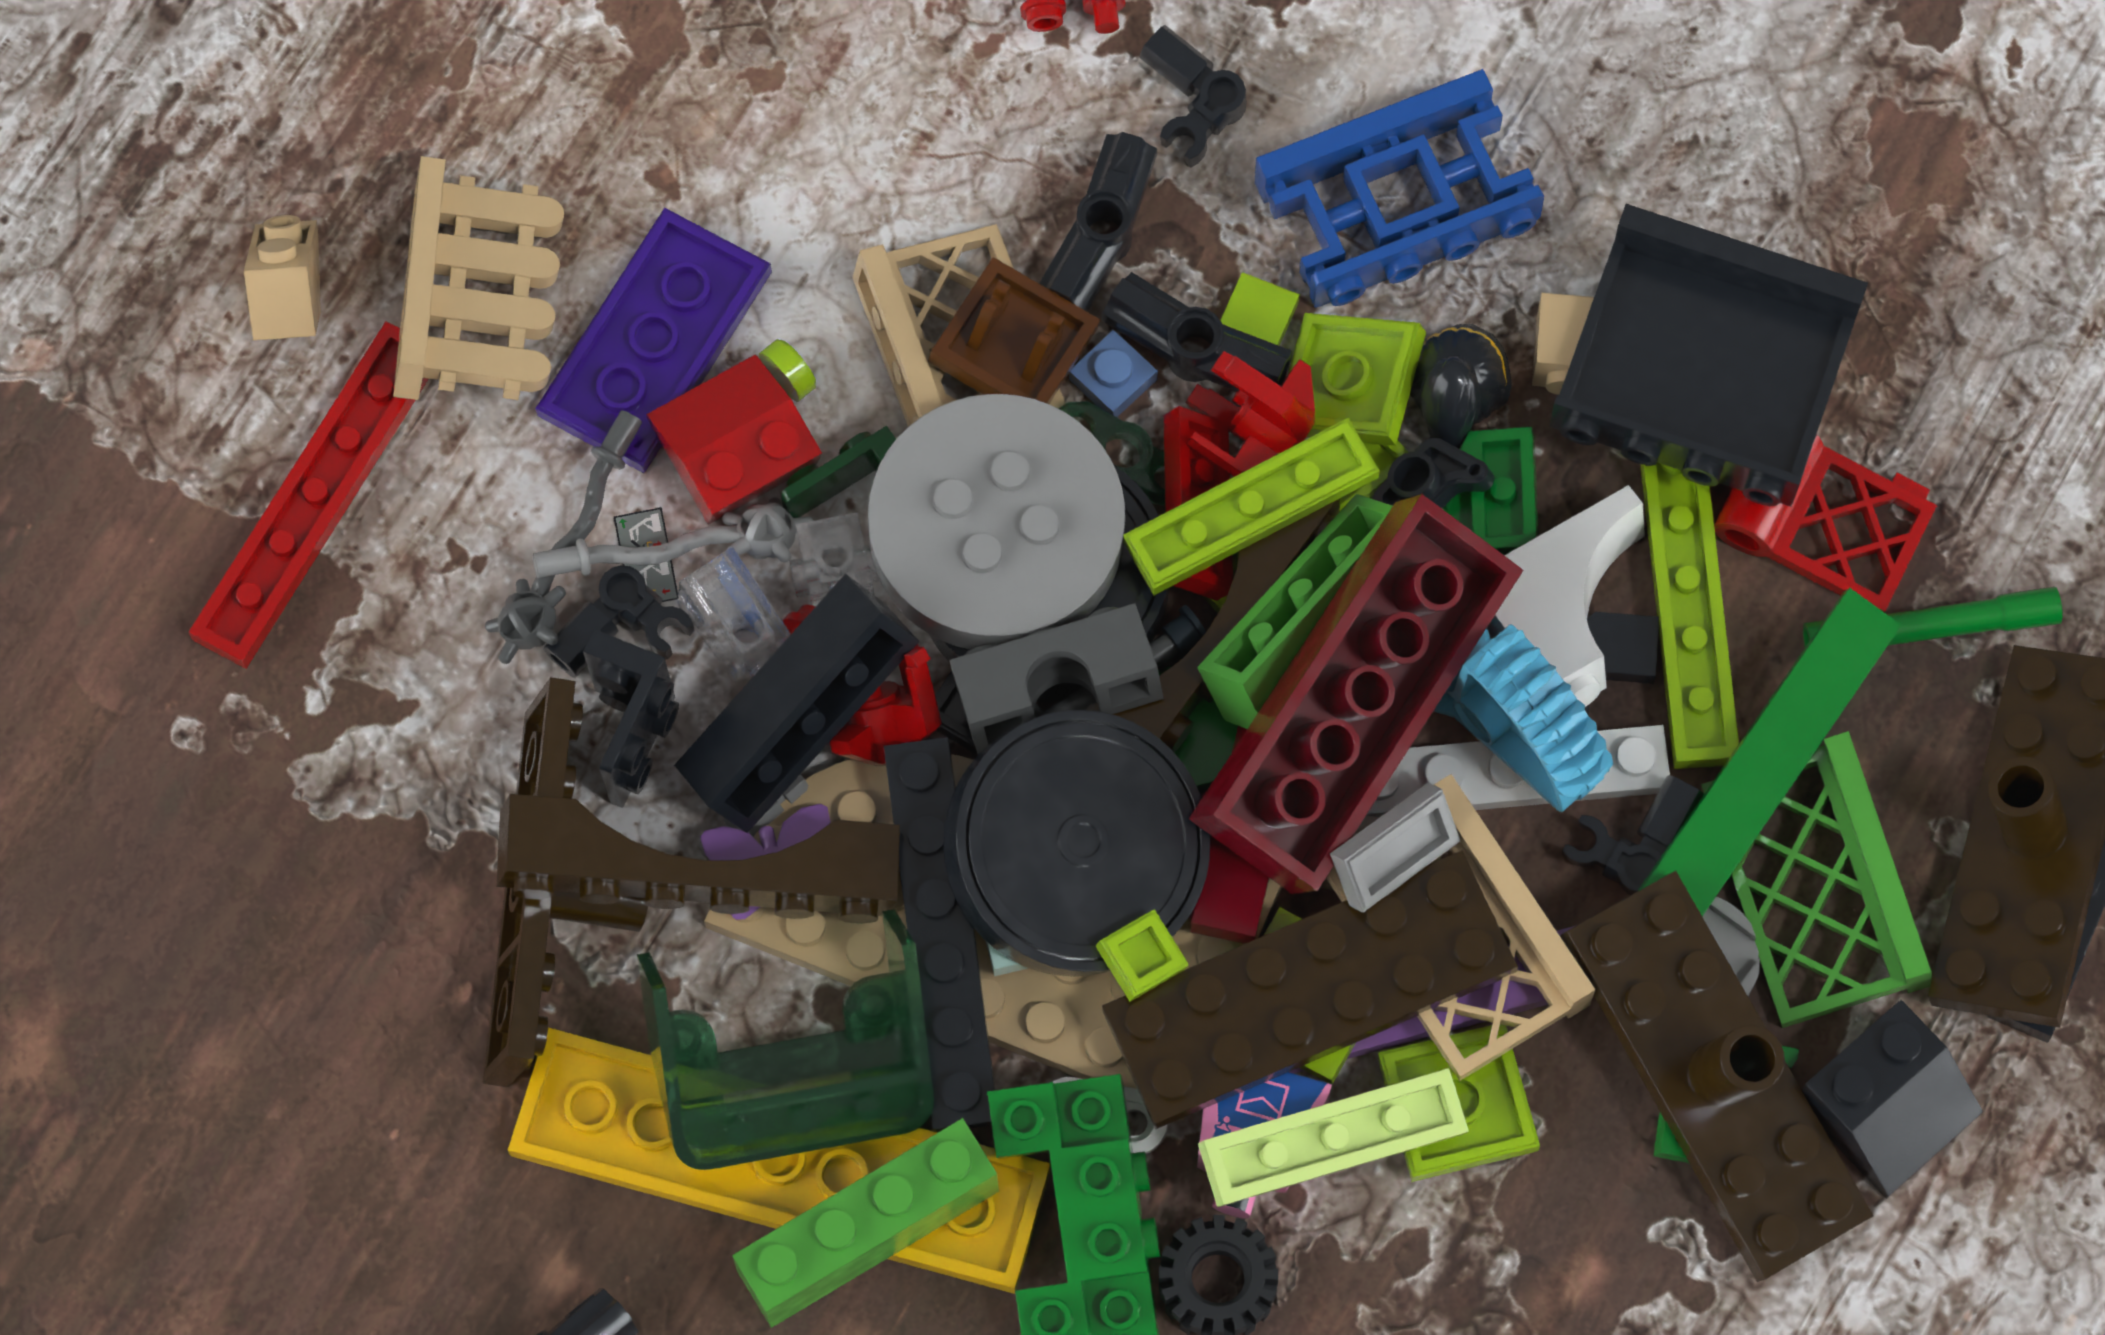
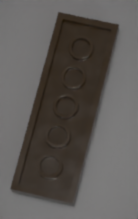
(1308, 991)

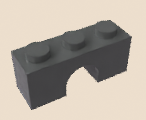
(1101, 653)

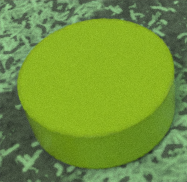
(788, 369)

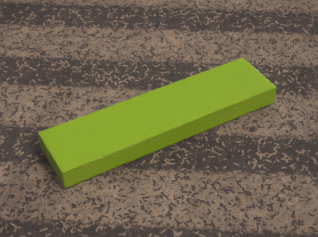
(1251, 506)

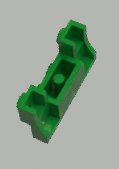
(1097, 1205)

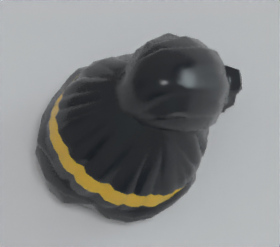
(1460, 381)

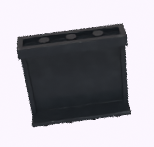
(1708, 356)

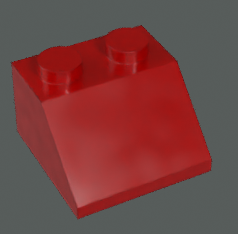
(734, 438)

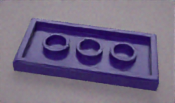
(654, 333)

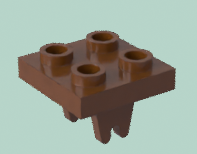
(1013, 336)

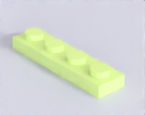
(1332, 1137)

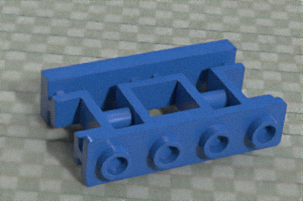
(1381, 146)

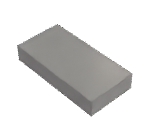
(1395, 847)

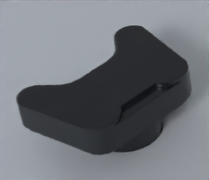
(1436, 472)

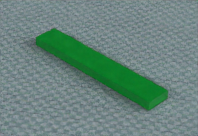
(1776, 748)

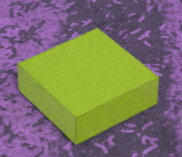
(1260, 309)
(1142, 955)

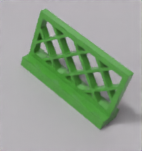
(1875, 881)

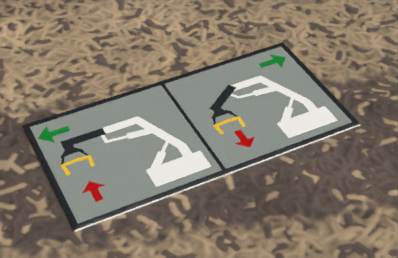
(647, 530)

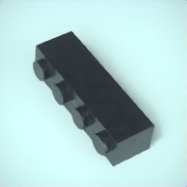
(796, 703)

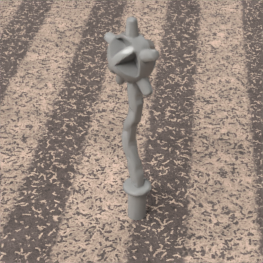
(759, 531)

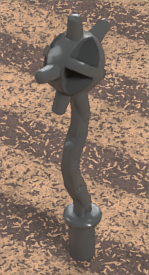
(531, 614)

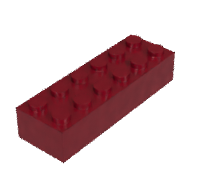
(1356, 694)

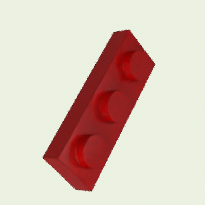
(1189, 476)

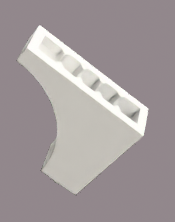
(1559, 583)

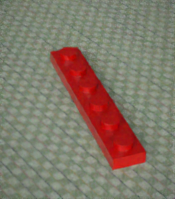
(306, 507)

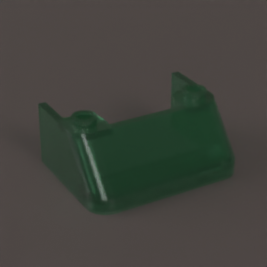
(798, 1090)

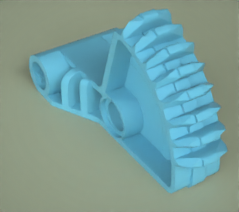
(1528, 717)

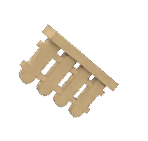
(475, 310)

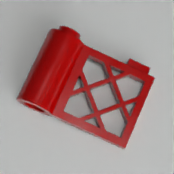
(1771, 529)

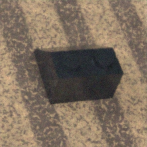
(1892, 1099)

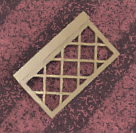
(894, 320)
(1529, 938)

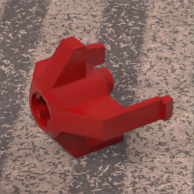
(1268, 416)
(892, 714)

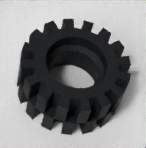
(1225, 1239)

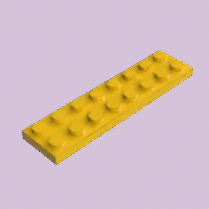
(603, 1118)

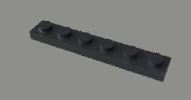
(945, 941)

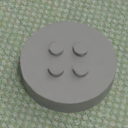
(995, 520)

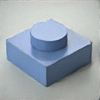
(1113, 374)

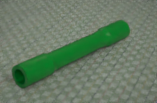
(2003, 613)

